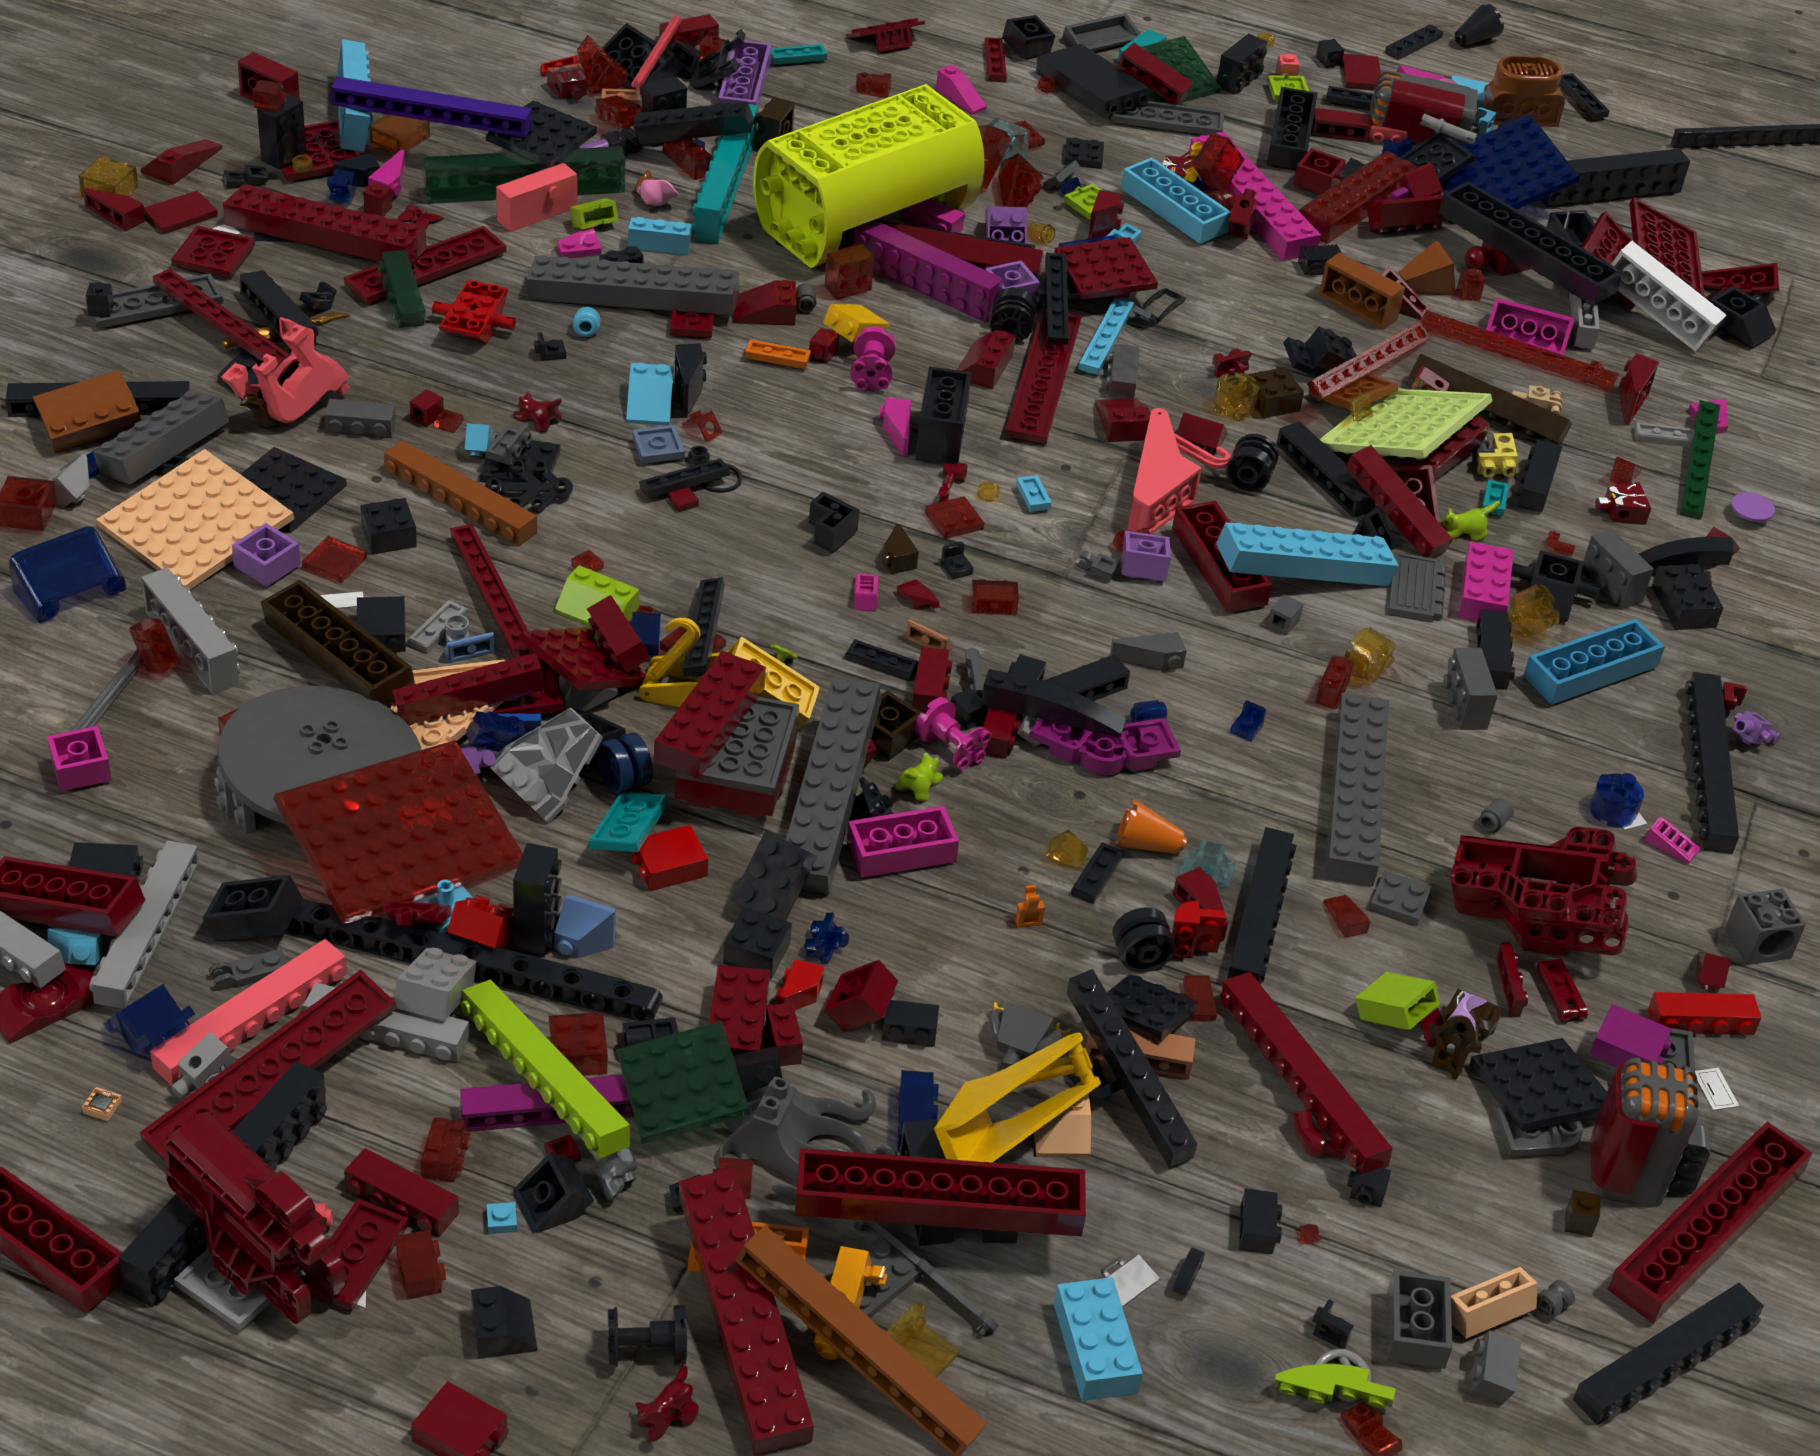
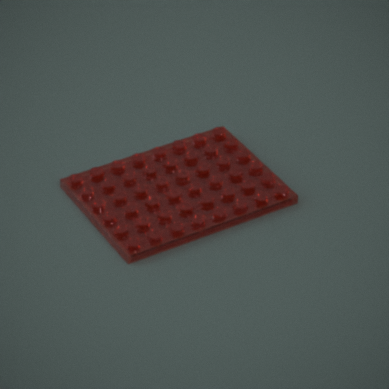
(398, 830)

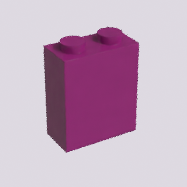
(1630, 1036)

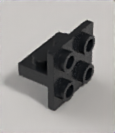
(871, 802)

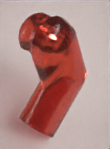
(1557, 545)

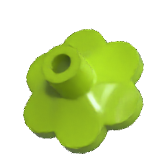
(783, 653)

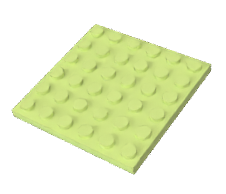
(1407, 423)

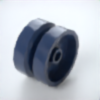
(625, 763)

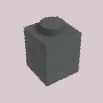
(1285, 614)

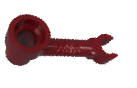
(952, 472)

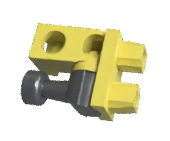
(1499, 459)

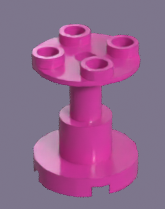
(874, 350)
(940, 724)

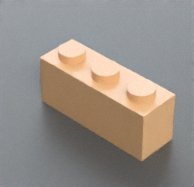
(1493, 1302)

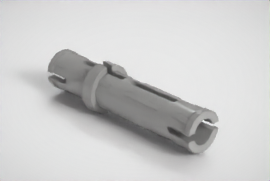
(1448, 129)

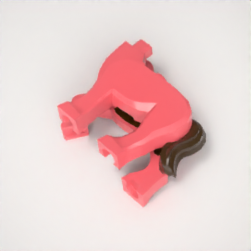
(292, 387)

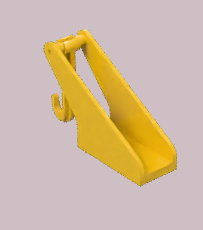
(780, 680)
(966, 1126)

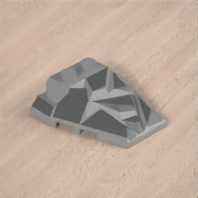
(548, 762)

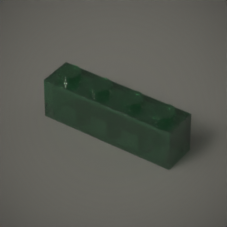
(402, 289)

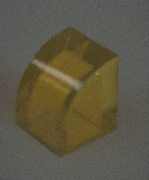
(1067, 850)

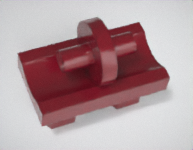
(1234, 362)

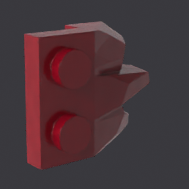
(417, 913)

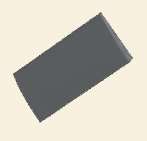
(1102, 32)

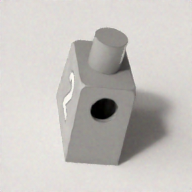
(202, 1064)

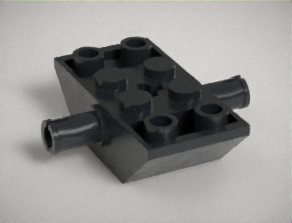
(1745, 315)
(1560, 577)

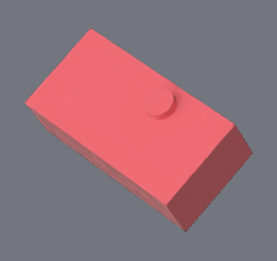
(536, 197)

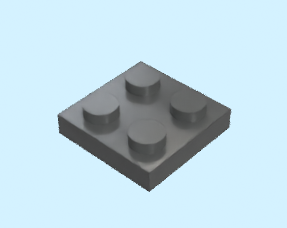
(1400, 898)

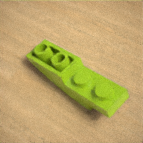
(1322, 1380)

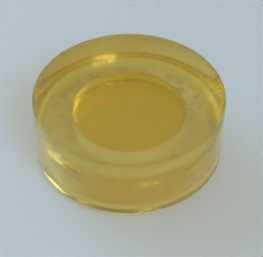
(1268, 37)
(302, 163)
(988, 491)

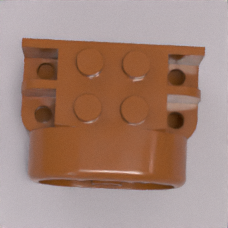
(1526, 87)

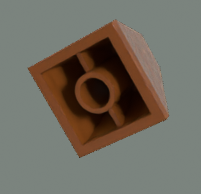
(1430, 272)

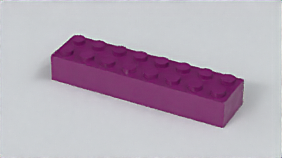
(929, 270)

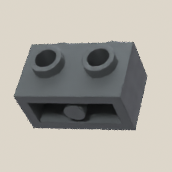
(1495, 1367)

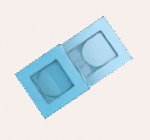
(1127, 231)

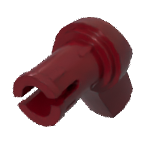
(1312, 1138)

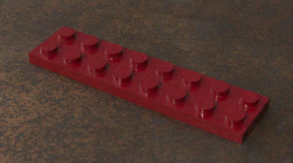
(433, 263)

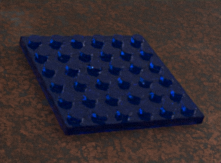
(1516, 164)

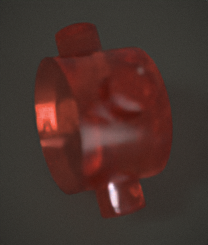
(1309, 1234)

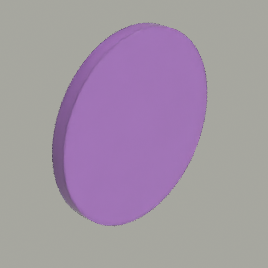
(1753, 507)

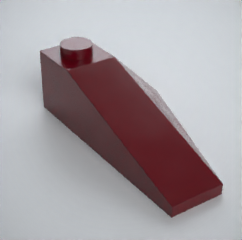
(180, 160)

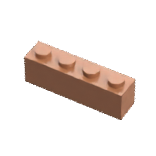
(1167, 1057)

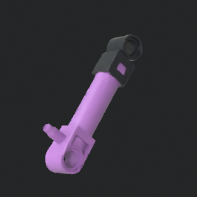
(626, 138)

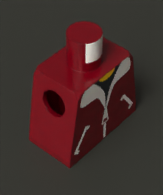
(1625, 503)

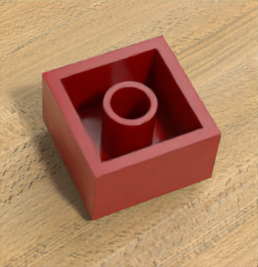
(483, 921)

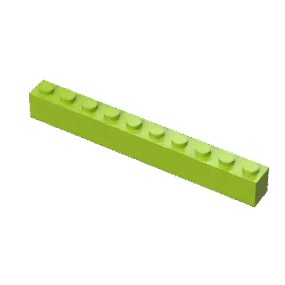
(546, 1069)

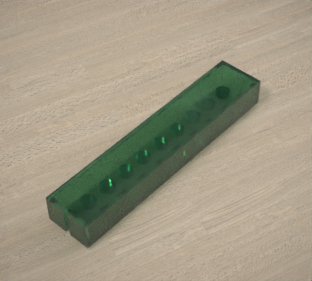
(477, 175)

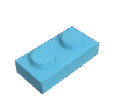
(1033, 493)

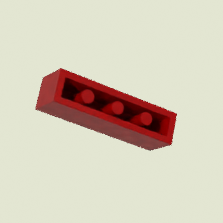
(1706, 1012)

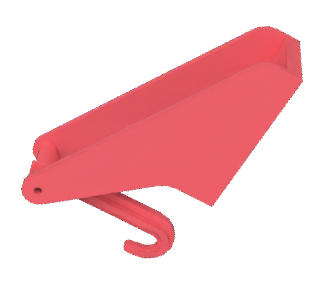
(1165, 476)

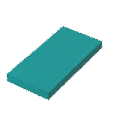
(629, 822)

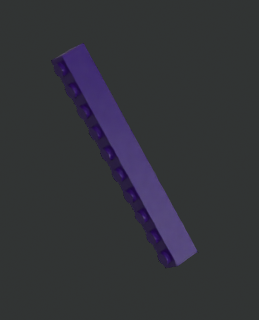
(431, 106)

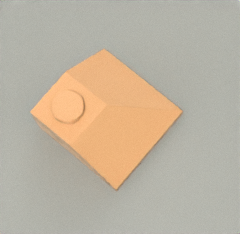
(1066, 1133)

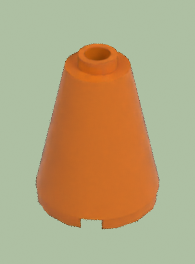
(1149, 831)

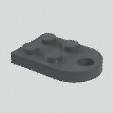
(1538, 1141)

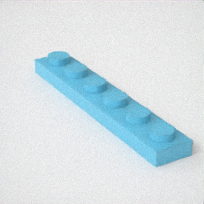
(1106, 336)

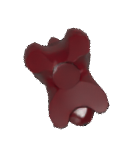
(538, 411)
(670, 1405)

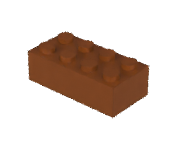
(1362, 290)

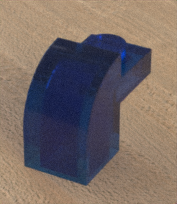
(342, 186)

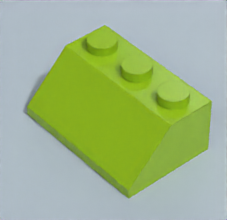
(588, 587)

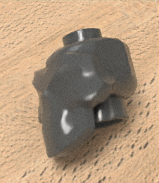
(616, 1172)

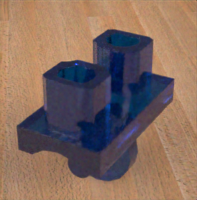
(828, 936)

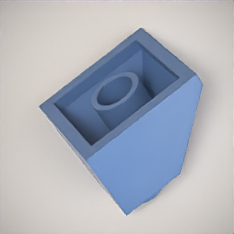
(584, 927)

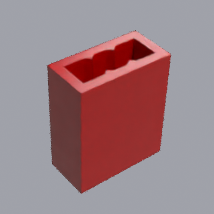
(671, 858)

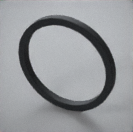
(729, 489)

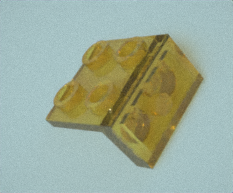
(921, 1341)

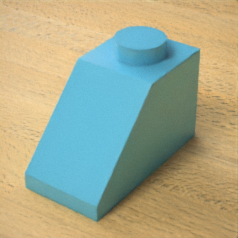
(478, 439)
(77, 945)

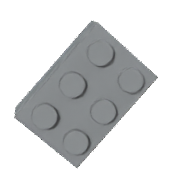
(434, 983)

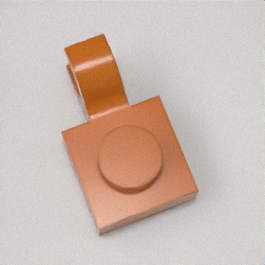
(1031, 911)

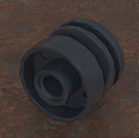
(1013, 313)
(1252, 462)

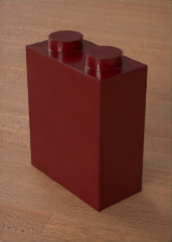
(459, 1424)

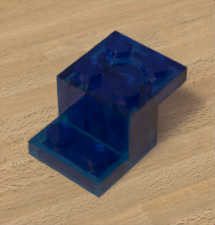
(150, 1020)

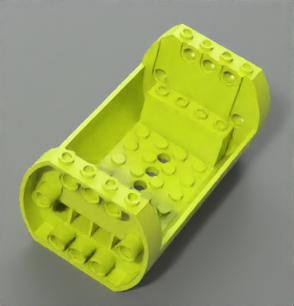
(865, 167)

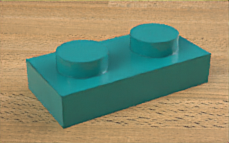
(1495, 492)

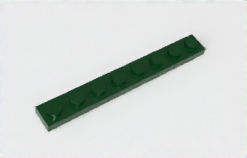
(1700, 460)

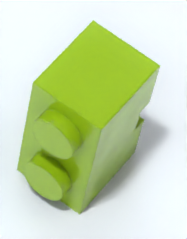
(594, 213)

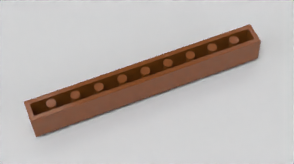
(861, 1342)

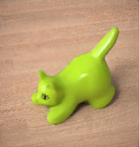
(1471, 522)
(920, 778)

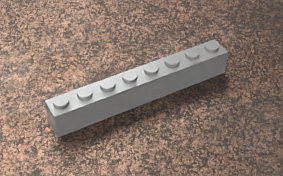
(136, 944)

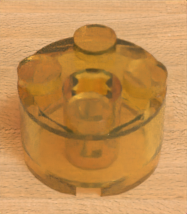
(1236, 396)
(1533, 610)
(1370, 653)

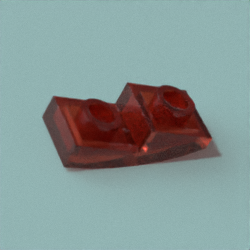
(1369, 1430)

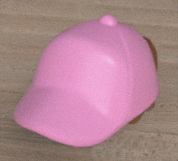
(654, 191)

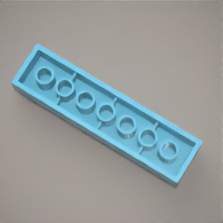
(354, 123)
(1306, 554)

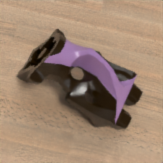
(1466, 1021)

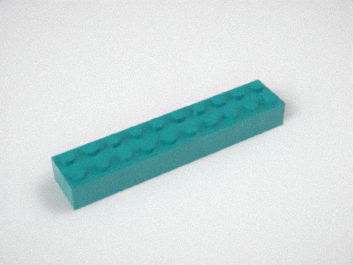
(722, 183)

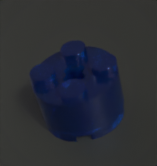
(1617, 799)

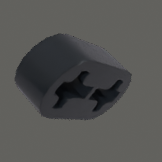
(1189, 1271)

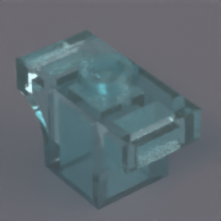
(1212, 860)

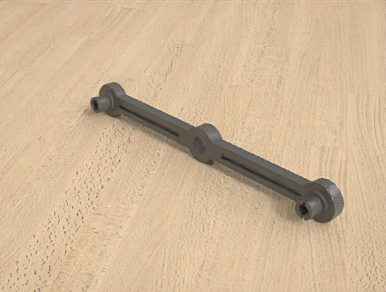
(987, 1322)

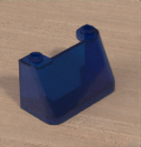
(62, 569)

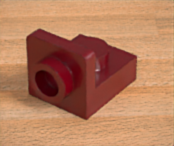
(1732, 695)

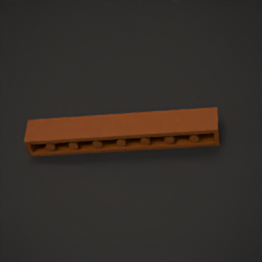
(460, 493)

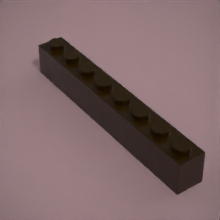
(1504, 405)

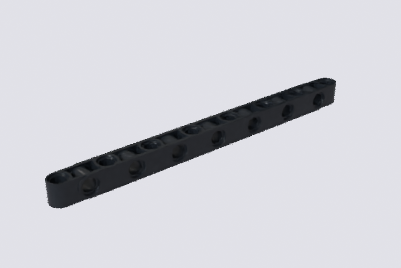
(502, 966)

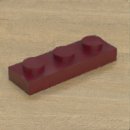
(1511, 979)

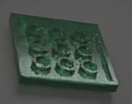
(1184, 59)
(682, 1082)

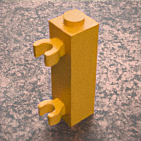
(850, 1277)

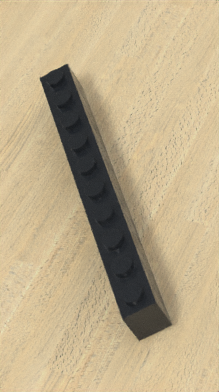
(1711, 763)

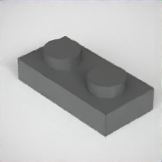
(1063, 173)

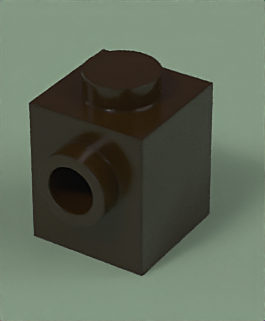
(1582, 1213)

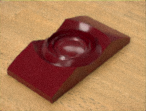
(30, 1008)

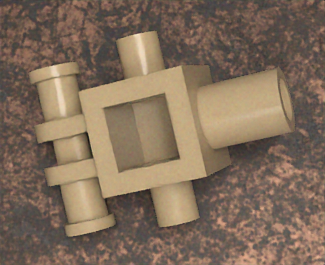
(1542, 398)

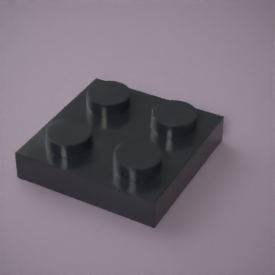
(1086, 152)

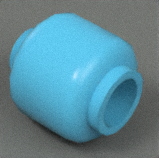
(586, 322)

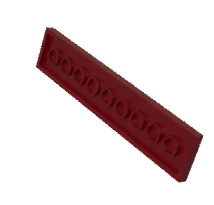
(1041, 383)
(307, 1039)

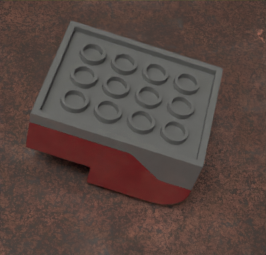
(750, 765)

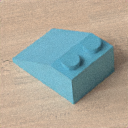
(650, 394)

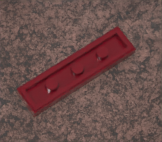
(995, 59)

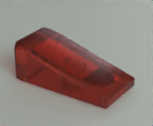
(1347, 915)

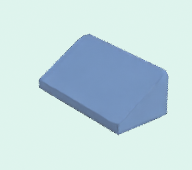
(469, 647)

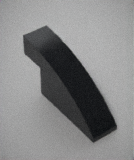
(1690, 551)

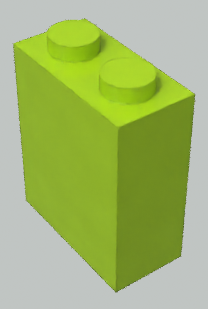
(1397, 1000)

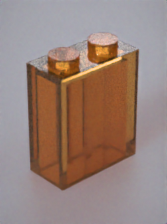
(398, 133)

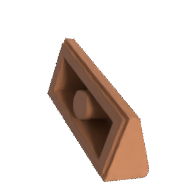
(926, 636)

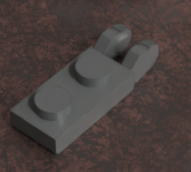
(974, 670)
(246, 970)

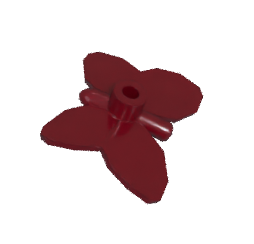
(415, 214)

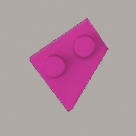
(580, 244)

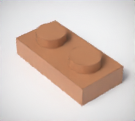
(632, 95)

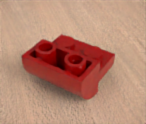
(1196, 929)

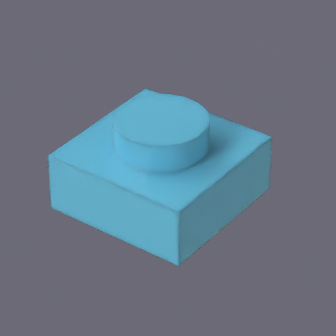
(501, 1218)

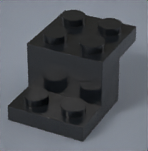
(1319, 353)

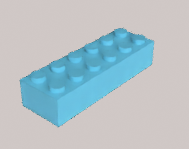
(1176, 200)

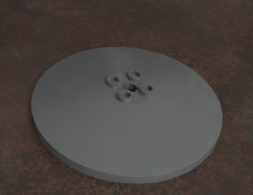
(278, 743)

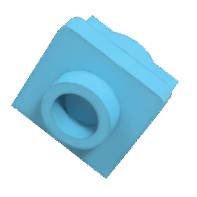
(1484, 120)

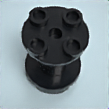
(660, 1336)

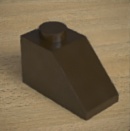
(899, 552)

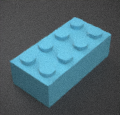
(1097, 1339)

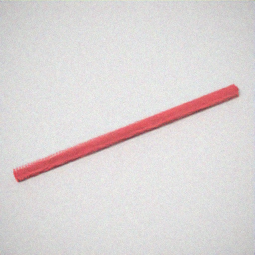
(657, 52)

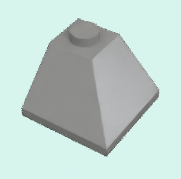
(71, 481)

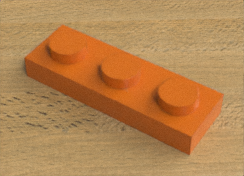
(777, 354)

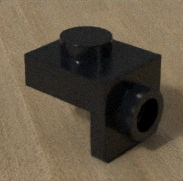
(321, 299)

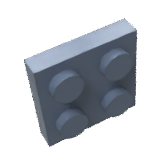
(658, 444)

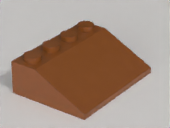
(87, 410)

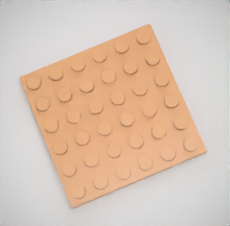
(193, 518)

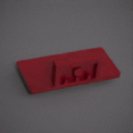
(889, 35)

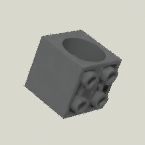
(1765, 926)

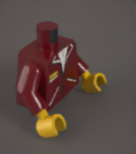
(1182, 164)

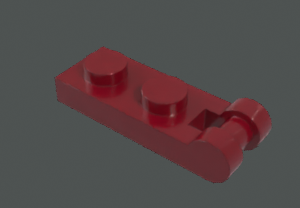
(1562, 990)

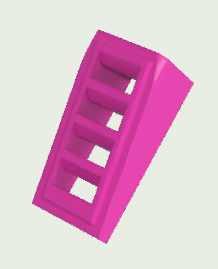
(866, 592)
(1666, 836)

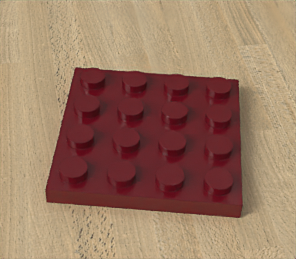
(323, 148)
(1606, 242)
(1107, 268)
(580, 658)

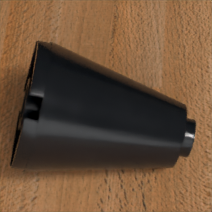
(1480, 26)

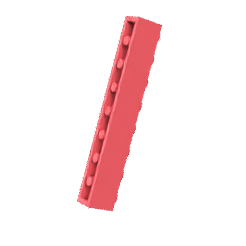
(254, 1007)

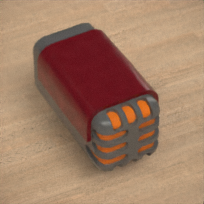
(1403, 100)
(1648, 1135)

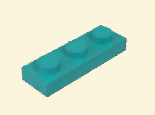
(798, 54)

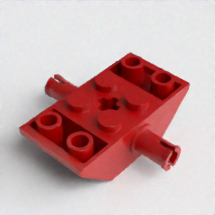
(475, 312)

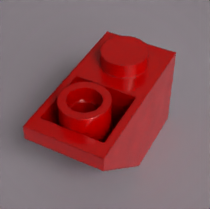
(801, 984)

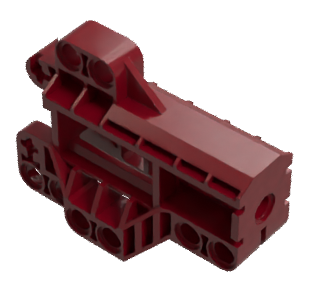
(1492, 884)
(253, 1218)

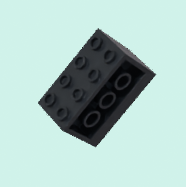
(943, 415)

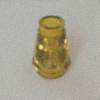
(1041, 231)

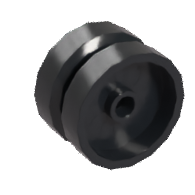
(1144, 939)

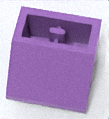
(1006, 223)

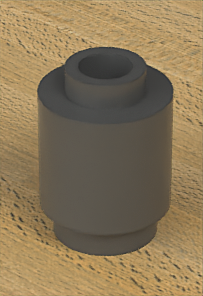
(806, 297)
(1496, 814)

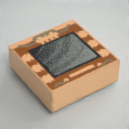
(101, 1104)

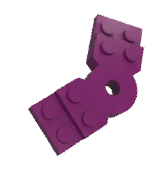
(1105, 754)

